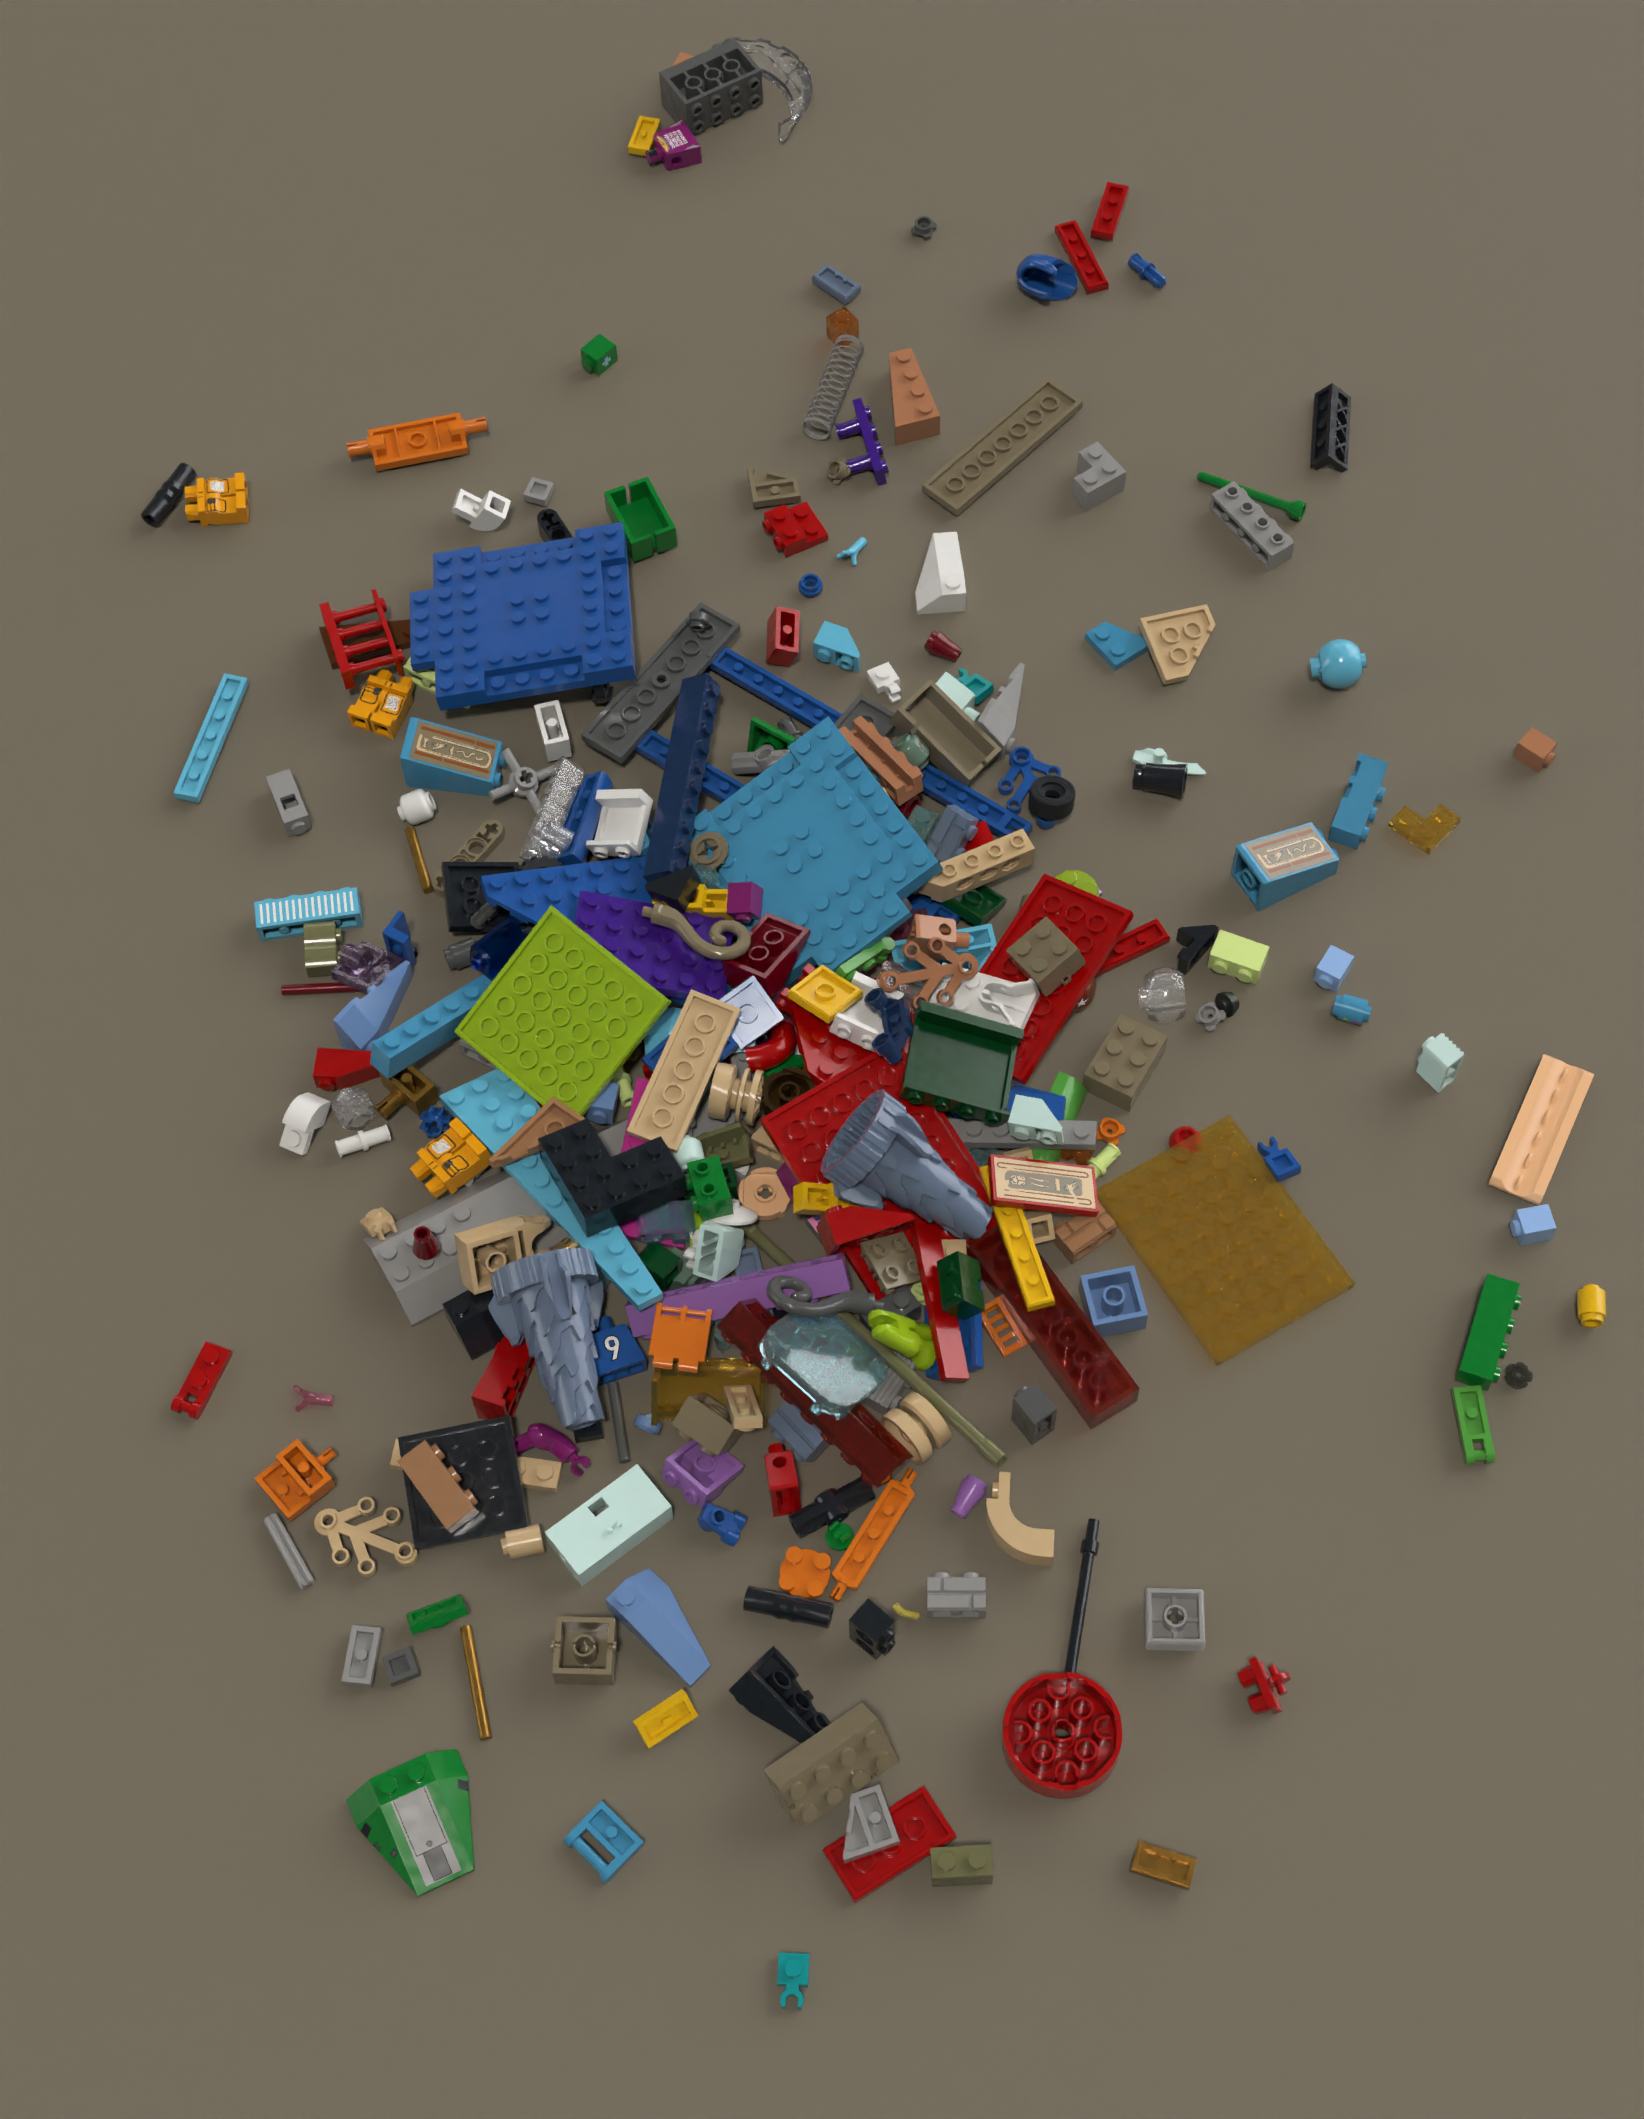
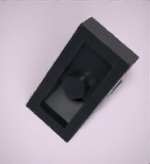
(1196, 943)

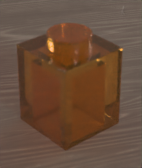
(842, 323)

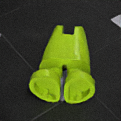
(904, 1336)

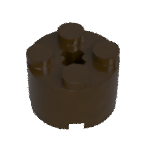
(784, 1087)

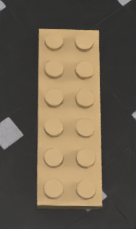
(684, 1070)

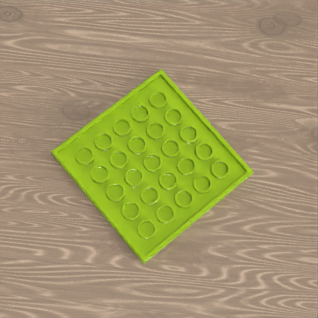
(562, 1015)

